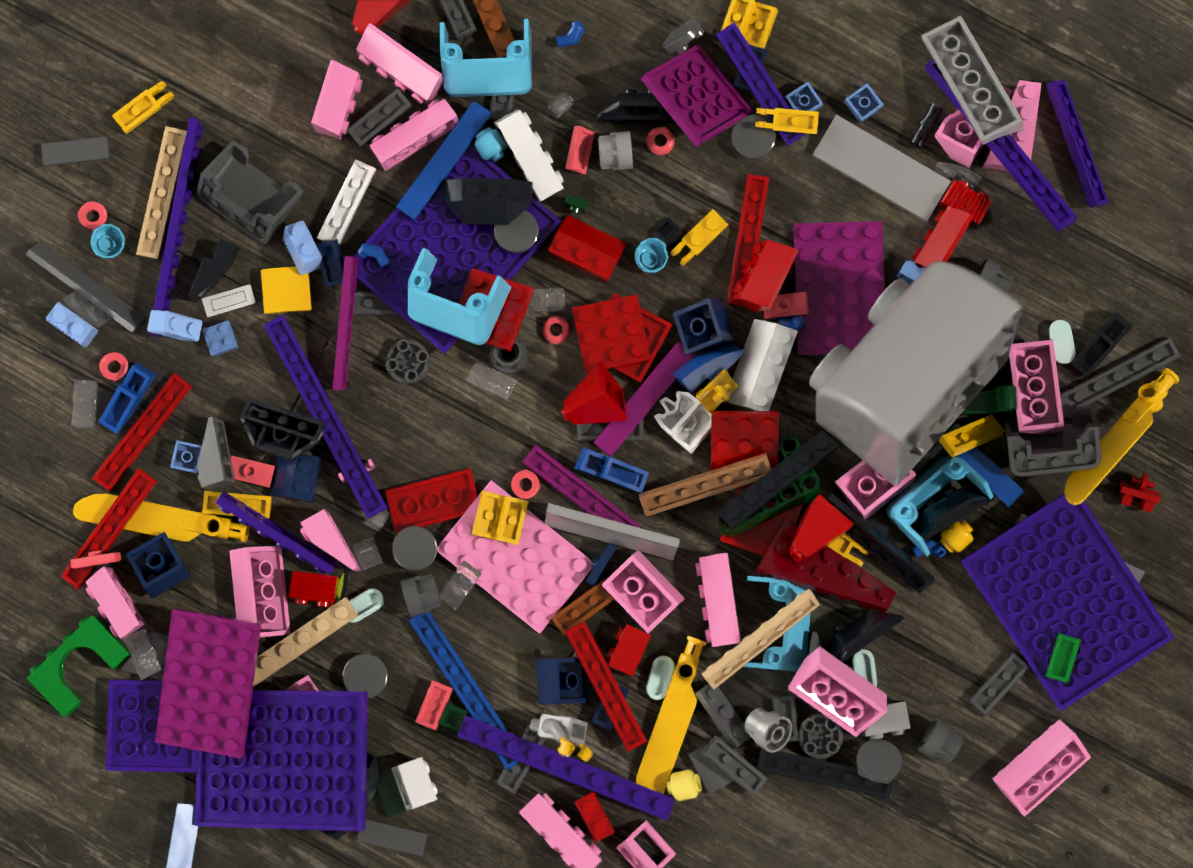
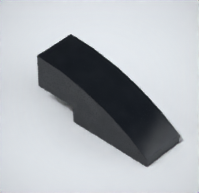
(213, 270)
(1101, 343)

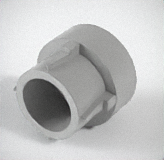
(615, 151)
(768, 729)

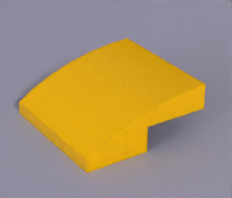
(752, 20)
(285, 290)
(499, 517)

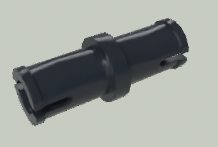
(926, 125)

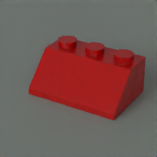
(944, 237)
(587, 248)
(764, 275)

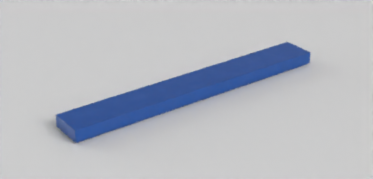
(458, 675)

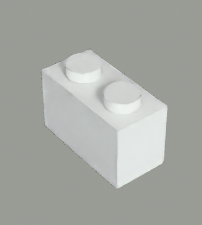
(415, 783)

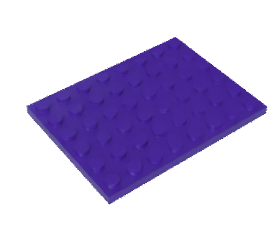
(454, 244)
(1067, 579)
(297, 767)

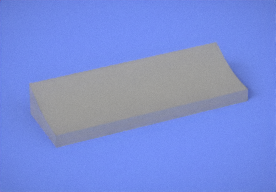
(972, 80)
(881, 168)
(611, 532)

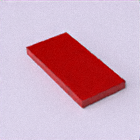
(431, 500)

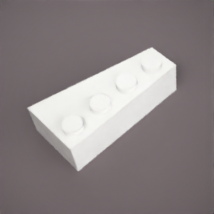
(529, 154)

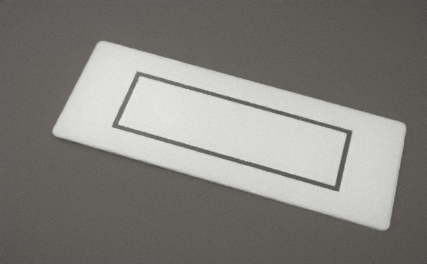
(228, 300)

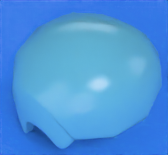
(107, 241)
(651, 255)

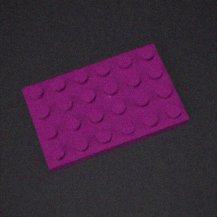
(843, 278)
(208, 682)

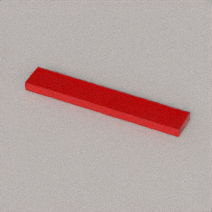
(749, 228)
(142, 432)
(111, 525)
(606, 686)

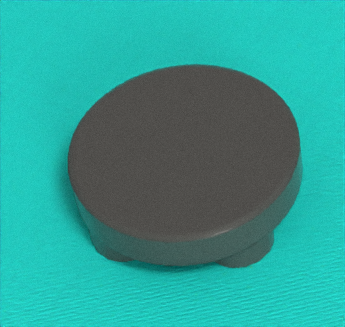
(682, 35)
(752, 141)
(518, 235)
(407, 361)
(414, 548)
(365, 674)
(820, 736)
(879, 761)

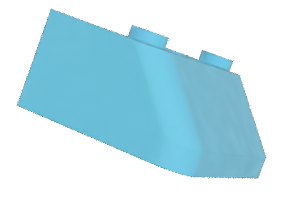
(487, 75)
(468, 322)
(903, 509)
(795, 639)

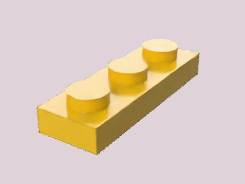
(971, 435)
(259, 503)

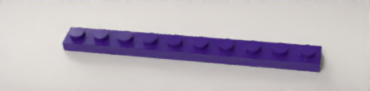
(1020, 167)
(178, 216)
(322, 409)
(566, 767)

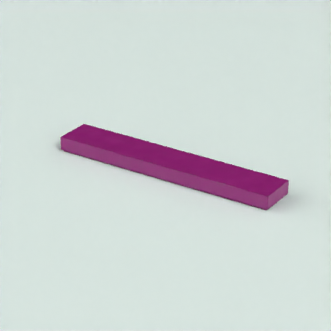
(345, 323)
(643, 400)
(574, 487)

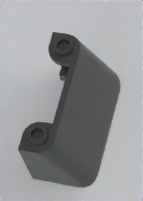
(246, 194)
(1056, 452)

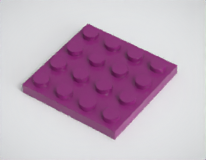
(697, 95)

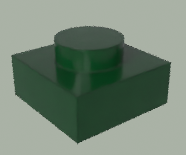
(576, 204)
(453, 717)

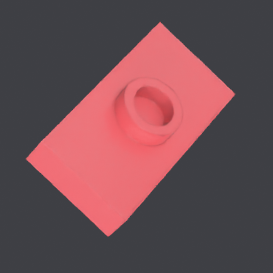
(580, 150)
(788, 306)
(252, 471)
(95, 558)
(434, 705)

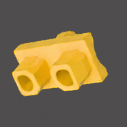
(716, 391)

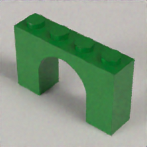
(49, 675)

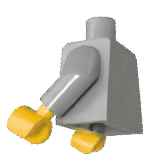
(564, 730)

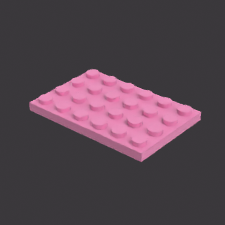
(524, 577)

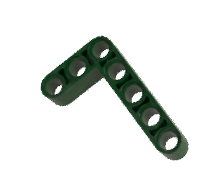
(997, 401)
(781, 503)

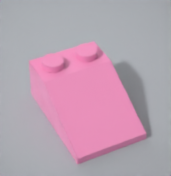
(325, 534)

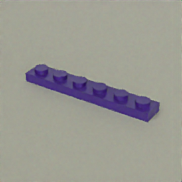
(754, 75)
(1077, 143)
(283, 538)

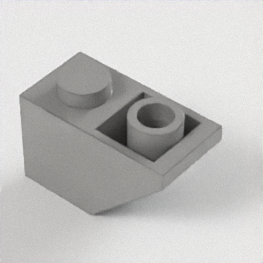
(893, 721)

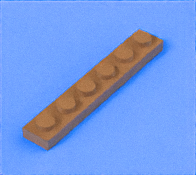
(704, 485)

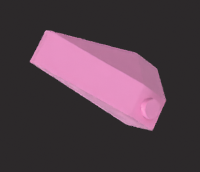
(960, 138)

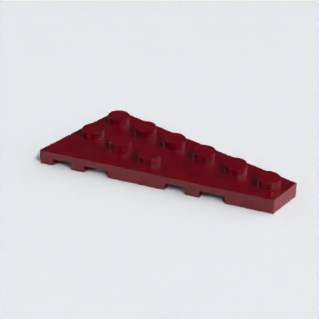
(823, 572)

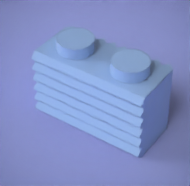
(302, 247)
(71, 325)
(174, 325)

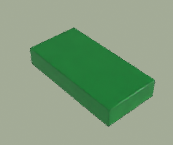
(1063, 657)

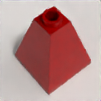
(375, 12)
(596, 399)
(818, 528)

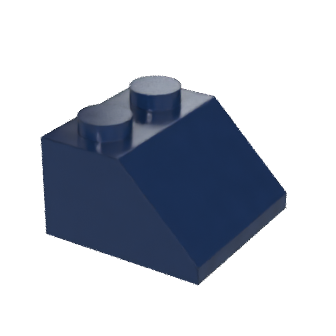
(703, 326)
(296, 478)
(158, 565)
(562, 681)

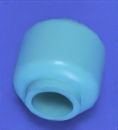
(490, 144)

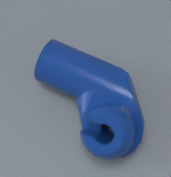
(573, 36)
(374, 251)
(796, 323)
(934, 547)

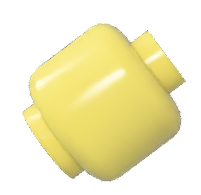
(684, 785)

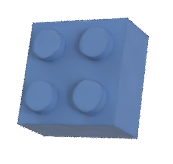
(804, 99)
(863, 103)
(910, 272)
(220, 338)
(186, 457)

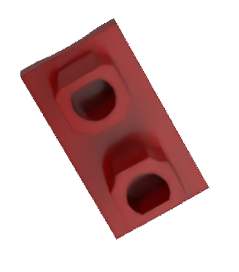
(1148, 496)

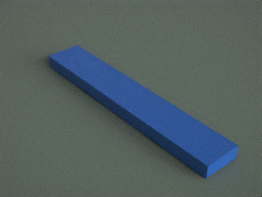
(444, 160)

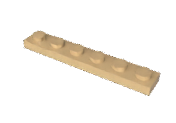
(161, 193)
(761, 638)
(303, 639)

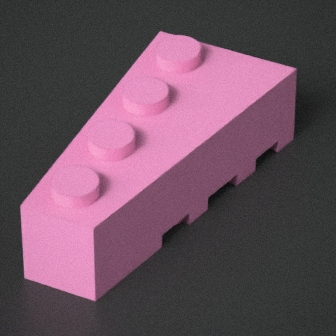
(1026, 101)
(560, 833)

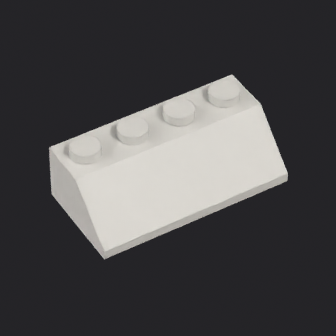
(761, 365)

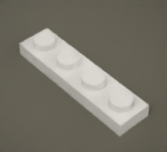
(347, 202)

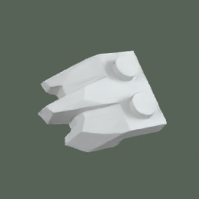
(685, 420)

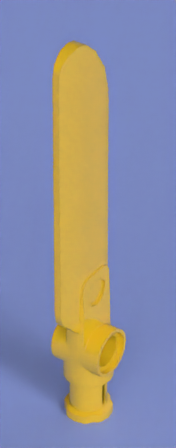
(1121, 436)
(157, 518)
(671, 723)

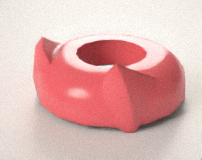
(656, 149)
(89, 207)
(556, 339)
(113, 357)
(518, 491)

